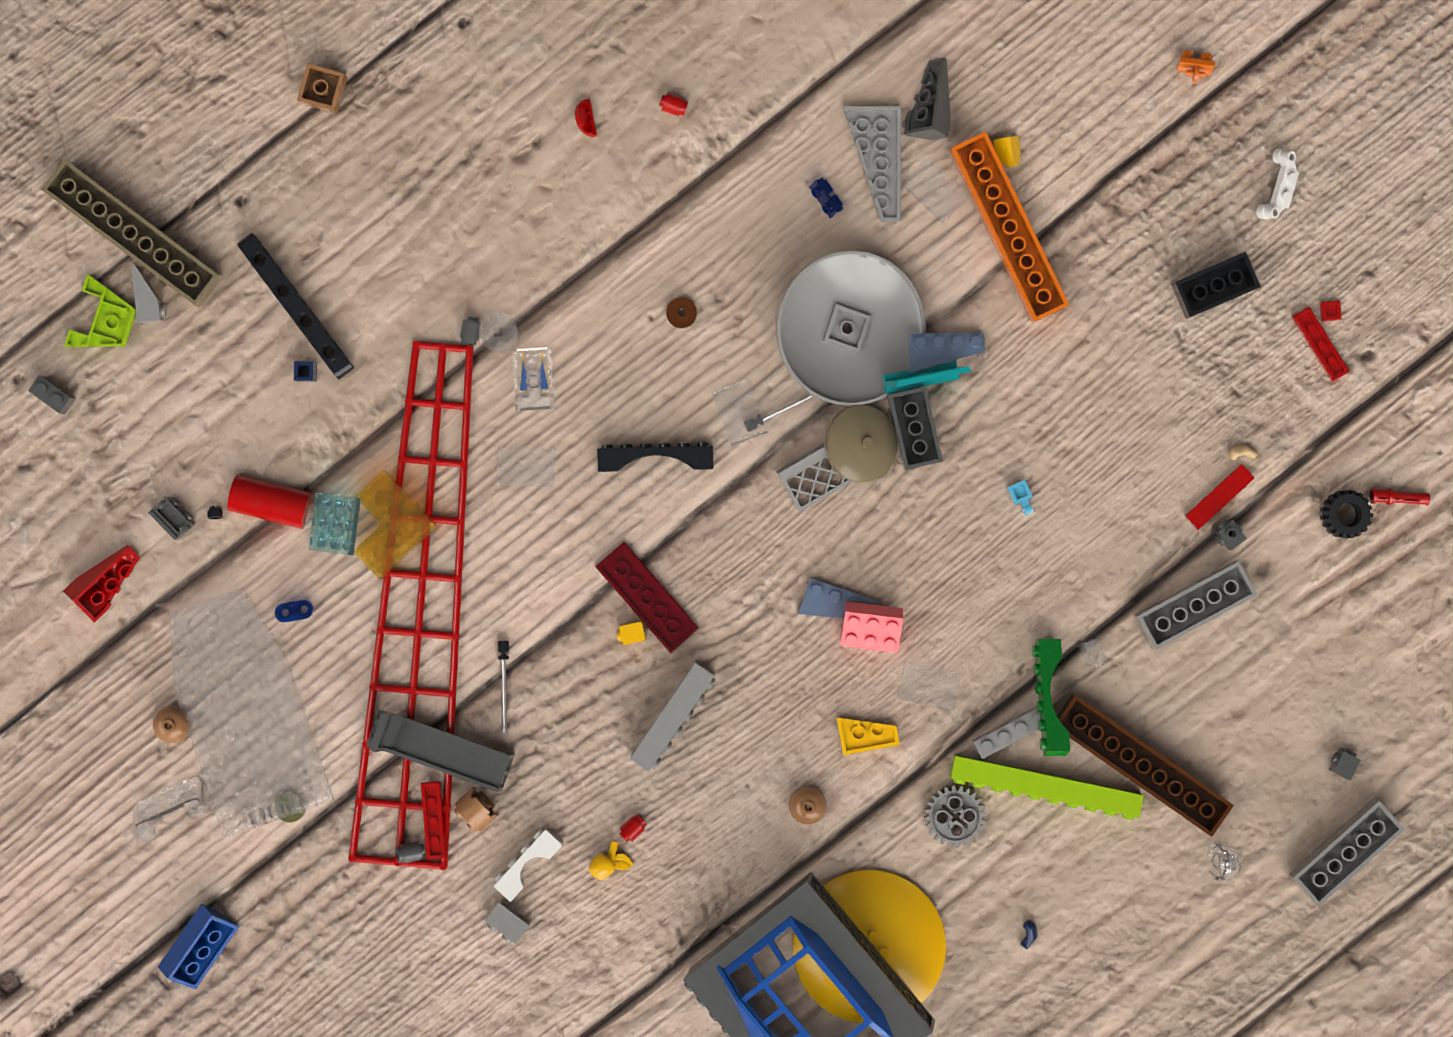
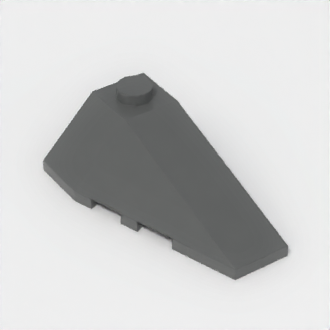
(931, 111)

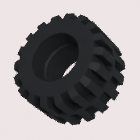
(1362, 512)

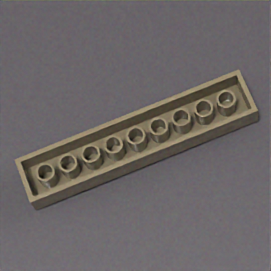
(132, 233)

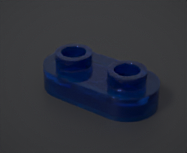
(294, 611)

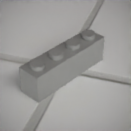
(1007, 733)

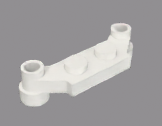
(1284, 185)

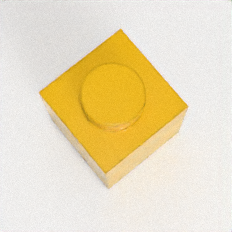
(631, 633)

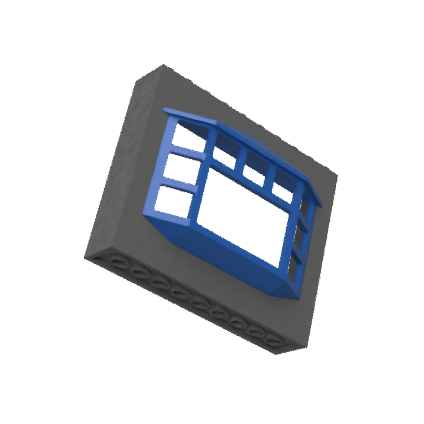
(832, 943)

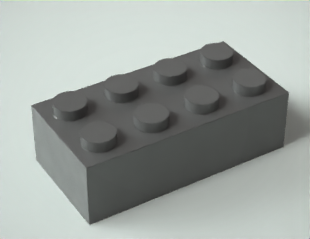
(914, 428)

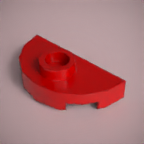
(585, 118)

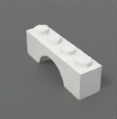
(511, 882)

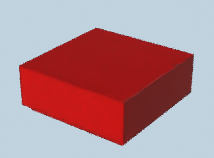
(1330, 311)

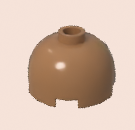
(168, 717)
(813, 798)

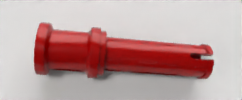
(1390, 496)

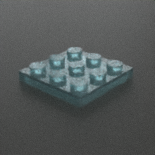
(334, 524)

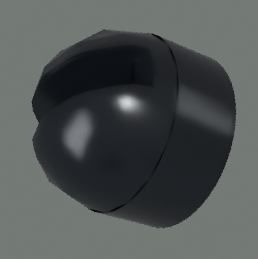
(215, 513)

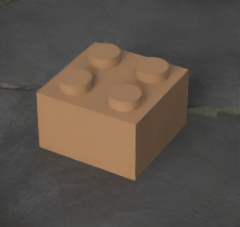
(322, 88)

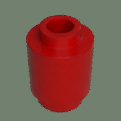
(673, 104)
(632, 828)

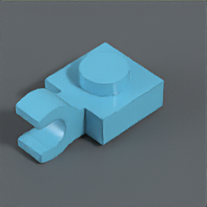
(1020, 494)

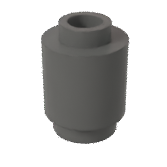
(470, 330)
(409, 852)

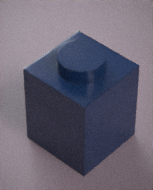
(305, 371)

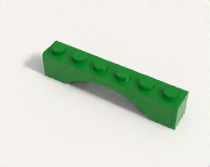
(1055, 736)

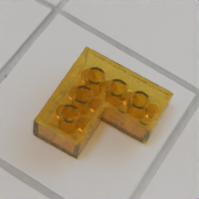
(401, 527)

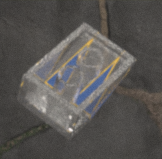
(533, 379)

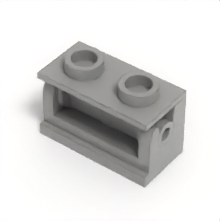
(507, 922)

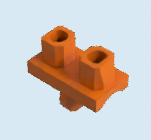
(1196, 67)

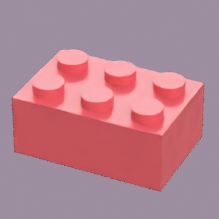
(871, 626)

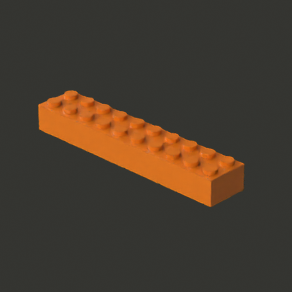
(1008, 227)

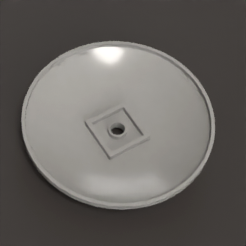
(877, 305)

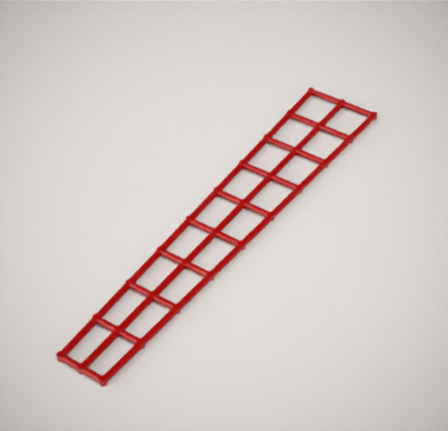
(423, 575)

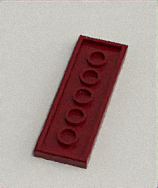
(647, 597)

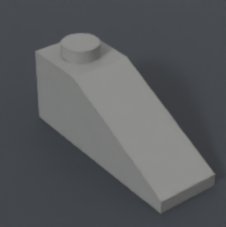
(147, 302)

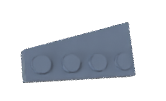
(939, 348)
(829, 600)

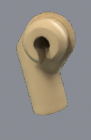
(1240, 450)

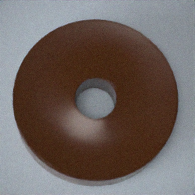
(681, 304)

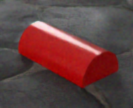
(269, 501)

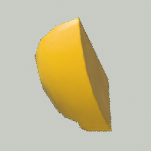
(1008, 150)

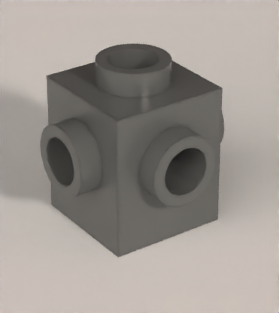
(1236, 536)

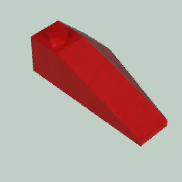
(98, 585)

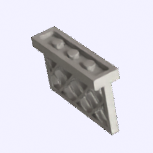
(800, 465)

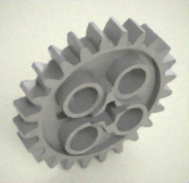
(966, 803)

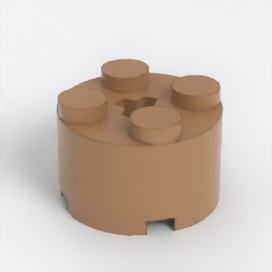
(476, 810)

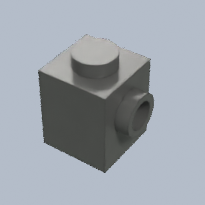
(1344, 763)

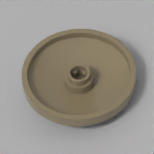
(861, 443)

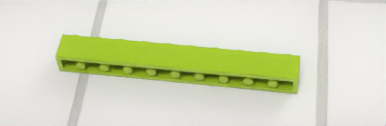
(1046, 786)

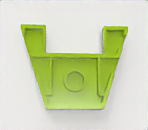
(111, 322)

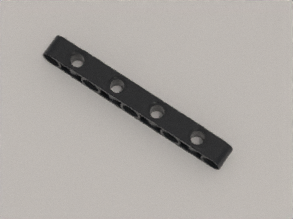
(295, 305)

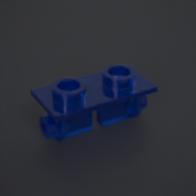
(830, 205)

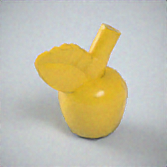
(604, 865)

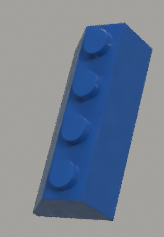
(198, 947)

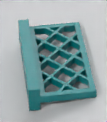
(937, 374)

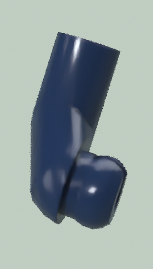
(1031, 934)

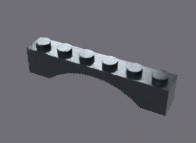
(614, 459)

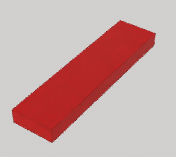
(1320, 344)
(1219, 496)
(433, 820)

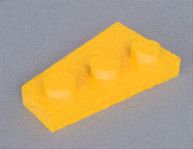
(864, 736)

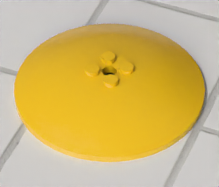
(896, 921)

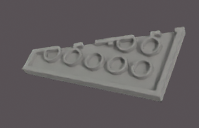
(878, 143)

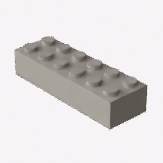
(1195, 605)
(672, 716)
(1346, 852)

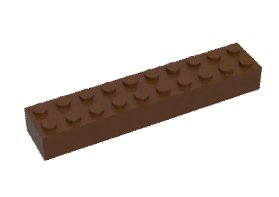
(1143, 765)

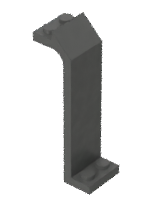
(440, 750)

